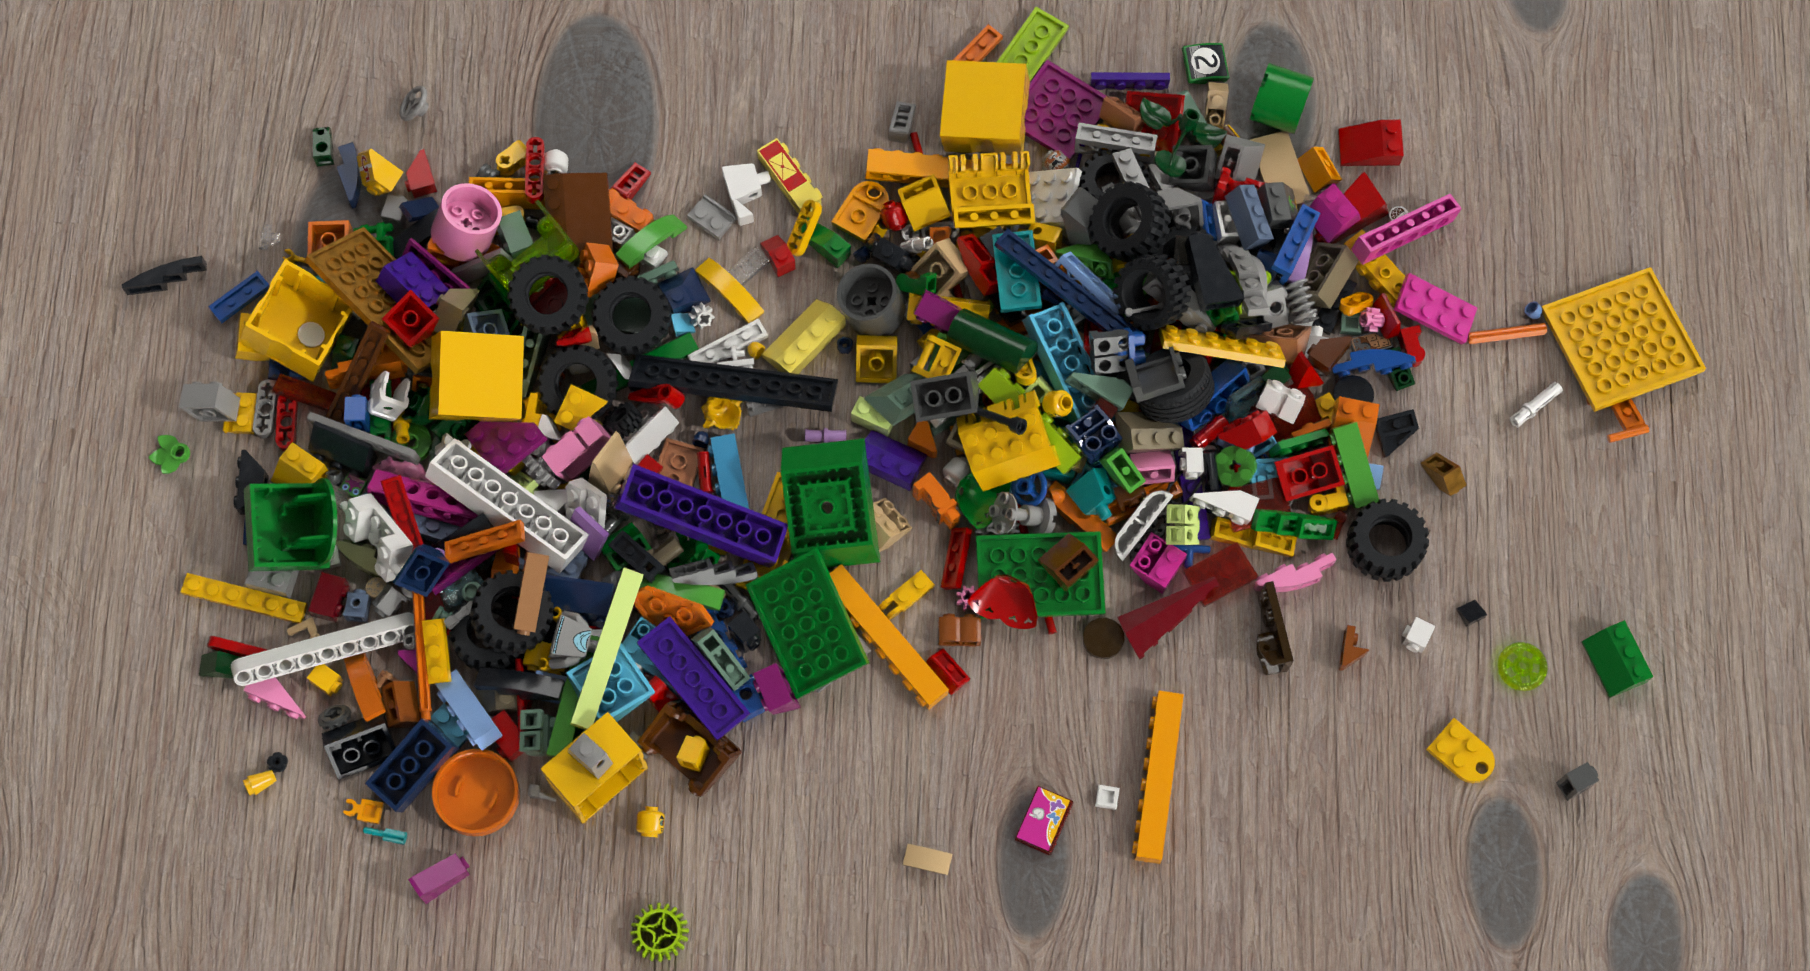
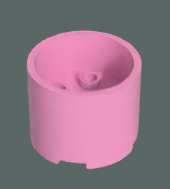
(466, 221)

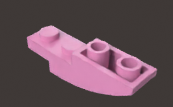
(1288, 579)

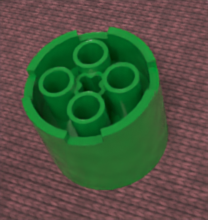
(1281, 98)

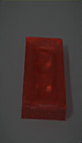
(303, 392)

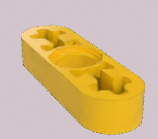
(811, 224)

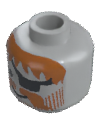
(1055, 160)

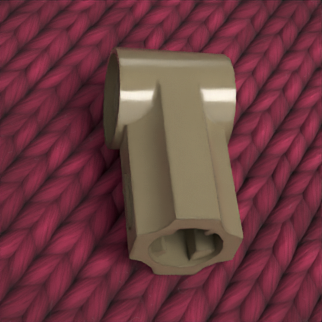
(665, 552)

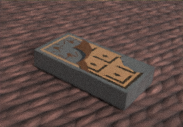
(1371, 340)

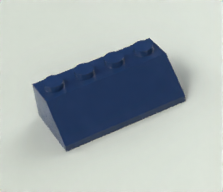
(581, 596)

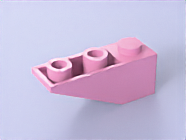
(275, 696)

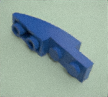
(1382, 359)

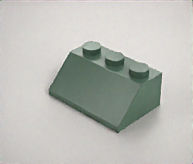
(894, 399)

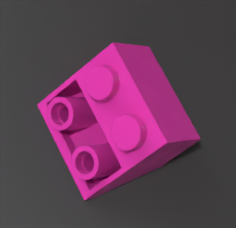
(1157, 562)

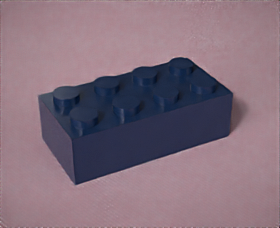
(411, 765)

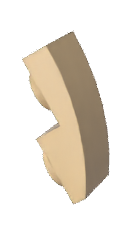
(927, 859)

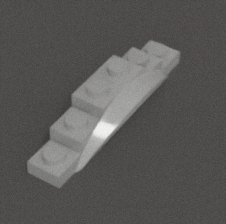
(1250, 276)

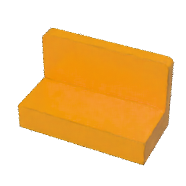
(1318, 168)

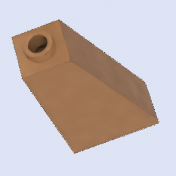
(530, 593)

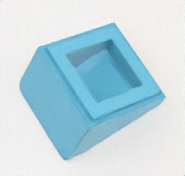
(682, 324)

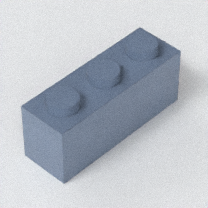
(1249, 217)

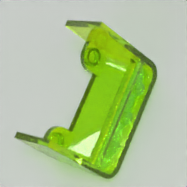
(553, 242)

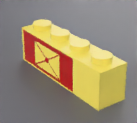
(787, 174)

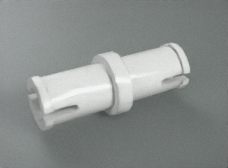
(917, 244)

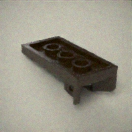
(1278, 653)

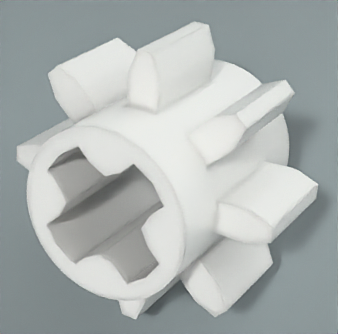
(702, 321)

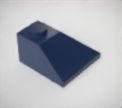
(684, 291)
(422, 570)

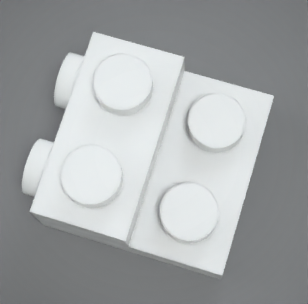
(588, 497)

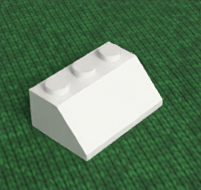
(655, 426)

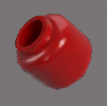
(894, 215)

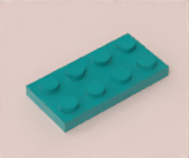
(1016, 286)

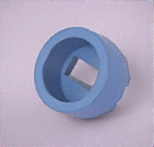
(1533, 310)

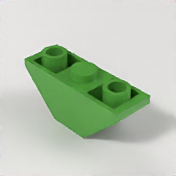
(1092, 257)

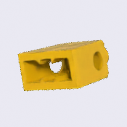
(1046, 234)

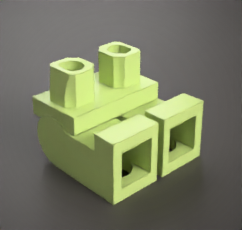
(1186, 525)

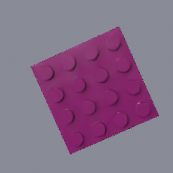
(1057, 106)

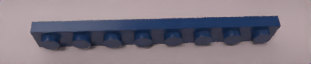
(1060, 283)

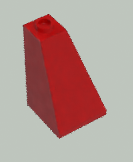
(1366, 201)

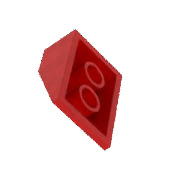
(1371, 144)
(1309, 473)

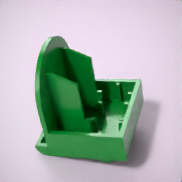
(290, 525)

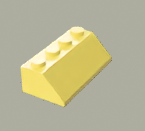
(805, 338)

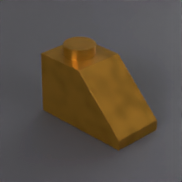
(1444, 474)

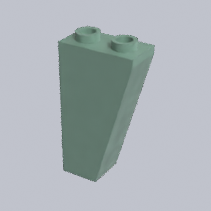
(534, 349)

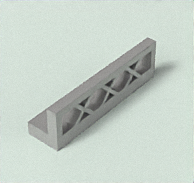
(1114, 139)

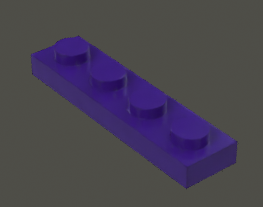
(1134, 80)

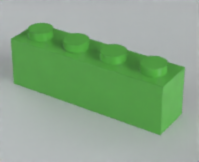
(1354, 464)

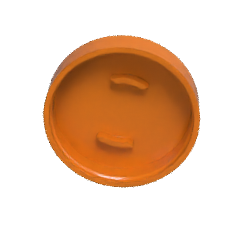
(476, 792)

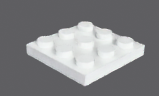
(1050, 193)

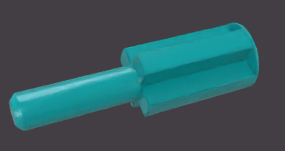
(388, 835)

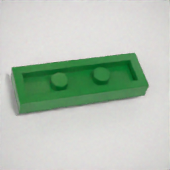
(1299, 443)

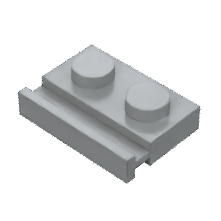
(711, 217)

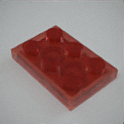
(1229, 568)

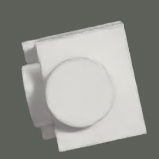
(1191, 462)

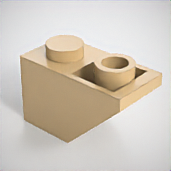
(1216, 104)

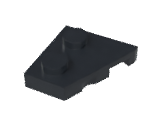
(1395, 430)

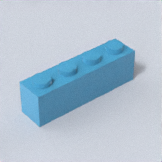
(728, 469)

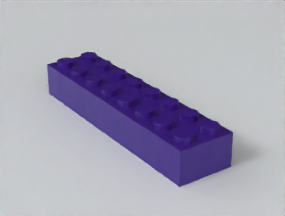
(701, 516)

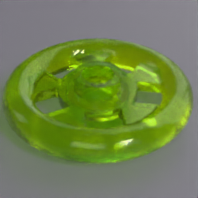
(1515, 682)

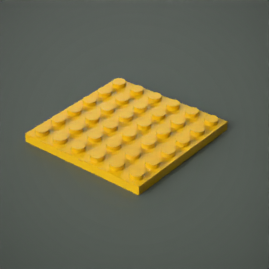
(1622, 339)

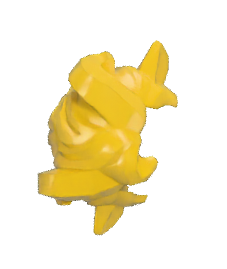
(721, 413)

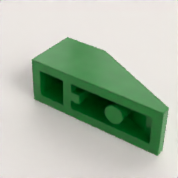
(829, 244)

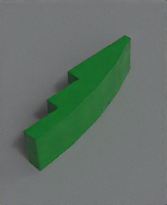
(1294, 524)

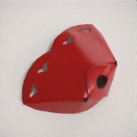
(1006, 601)

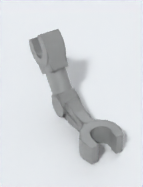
(453, 620)

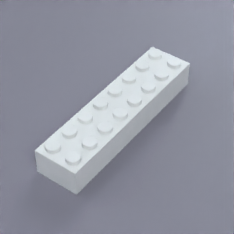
(503, 501)

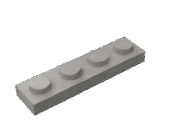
(1129, 169)

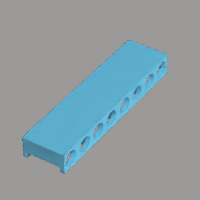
(1061, 355)

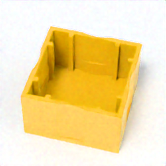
(984, 107)
(289, 303)
(476, 377)
(580, 788)

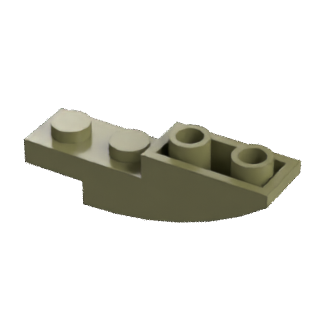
(362, 557)

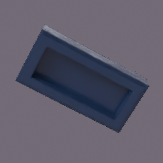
(417, 209)

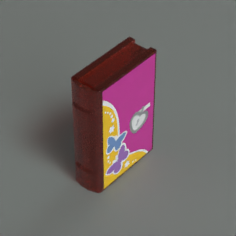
(1044, 820)

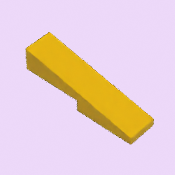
(1248, 538)

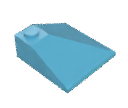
(624, 689)

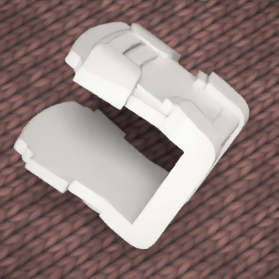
(379, 400)

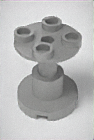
(1036, 518)

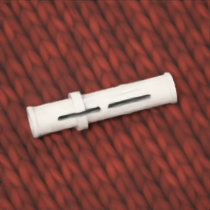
(1529, 409)

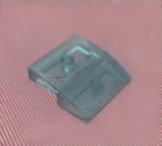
(1244, 398)

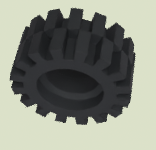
(623, 419)

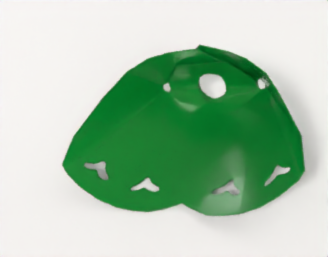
(975, 502)

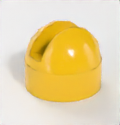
(755, 349)

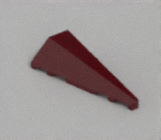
(1152, 621)

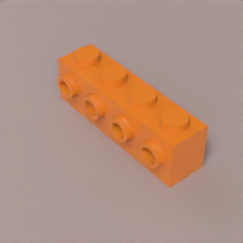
(628, 213)

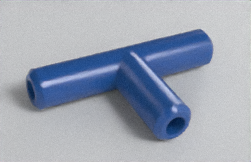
(1190, 549)

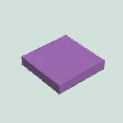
(597, 534)

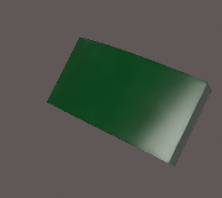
(1401, 378)

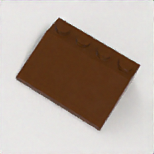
(580, 206)

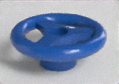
(1019, 486)

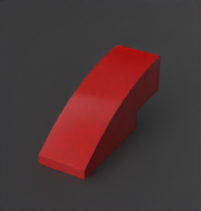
(978, 263)

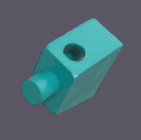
(1093, 493)

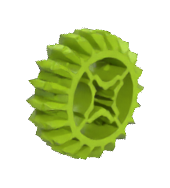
(662, 922)

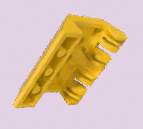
(990, 192)
(1002, 456)

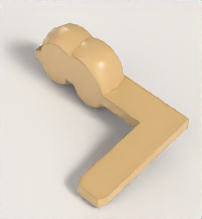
(309, 623)

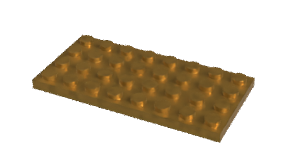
(351, 271)

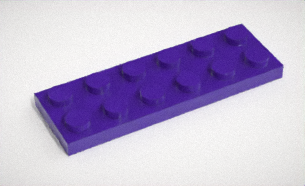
(693, 678)

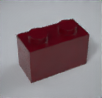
(329, 597)

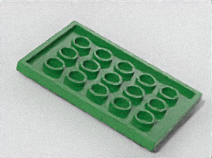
(1018, 557)
(807, 623)

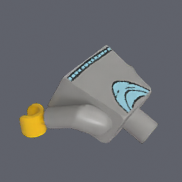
(569, 642)

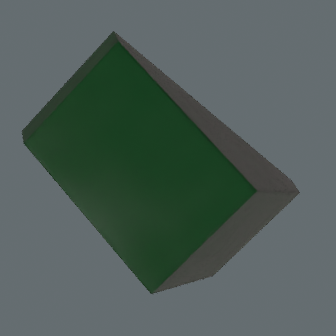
(217, 664)

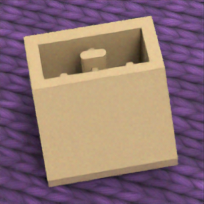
(889, 524)

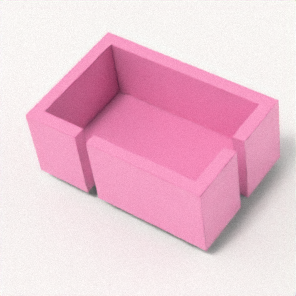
(576, 449)

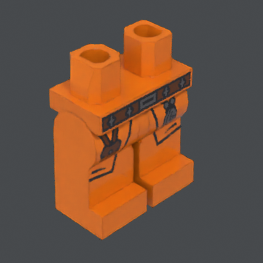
(937, 499)

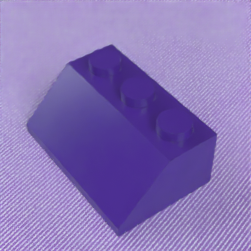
(893, 460)

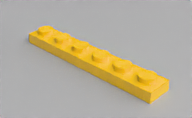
(244, 598)

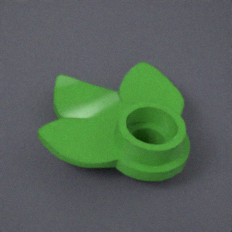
(168, 453)

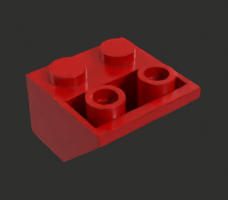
(1249, 430)

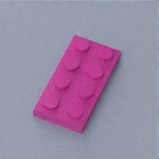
(1435, 308)

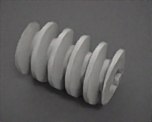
(1300, 302)

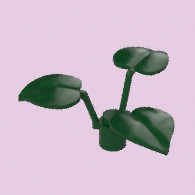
(1205, 134)

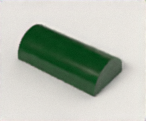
(991, 340)

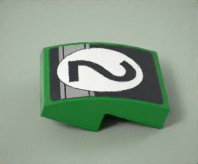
(1205, 63)

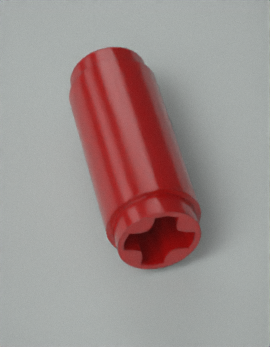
(1208, 432)

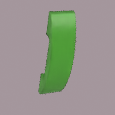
(649, 237)

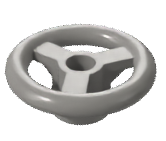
(416, 106)

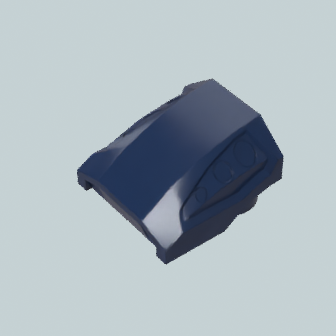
(1094, 430)

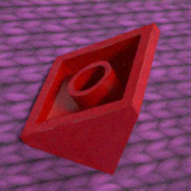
(411, 319)

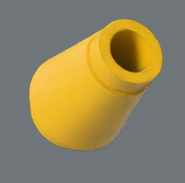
(258, 782)

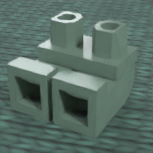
(536, 733)

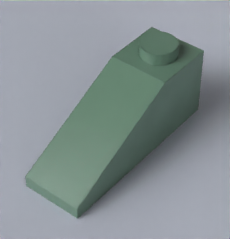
(1096, 387)
(720, 658)

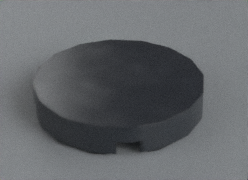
(1354, 388)

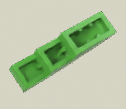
(706, 595)

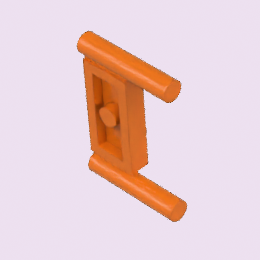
(1629, 419)

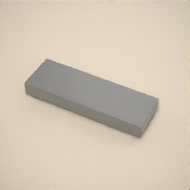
(476, 268)

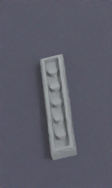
(379, 444)

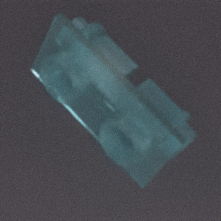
(453, 592)

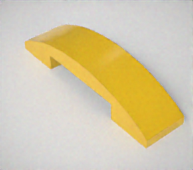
(730, 289)

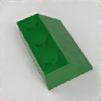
(1617, 659)

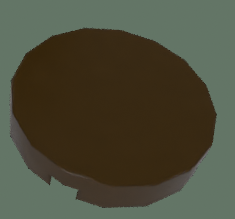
(1103, 638)

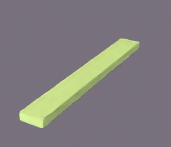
(606, 649)

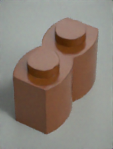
(959, 630)

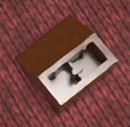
(1068, 561)

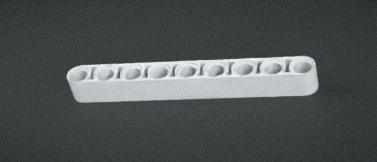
(322, 649)

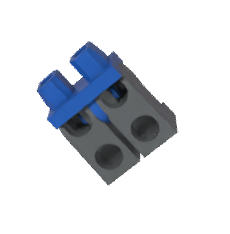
(1112, 349)

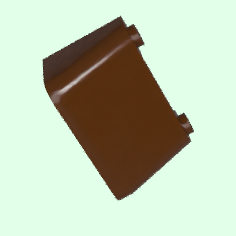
(667, 735)

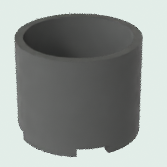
(868, 286)

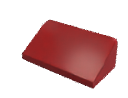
(1392, 323)
(948, 670)

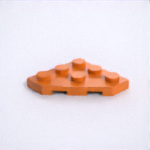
(658, 605)

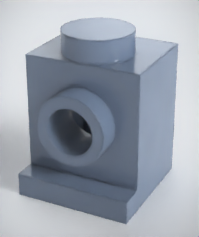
(357, 613)

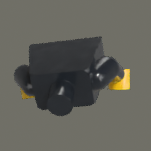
(889, 253)

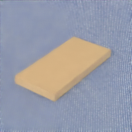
(1281, 164)

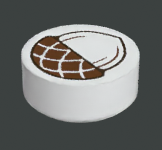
(1396, 212)

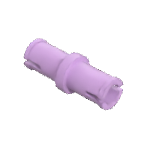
(824, 435)

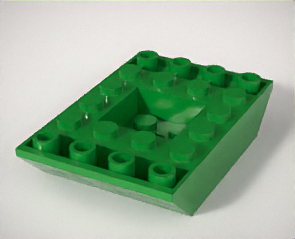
(837, 475)

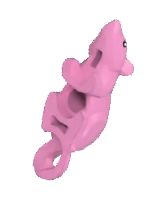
(404, 469)

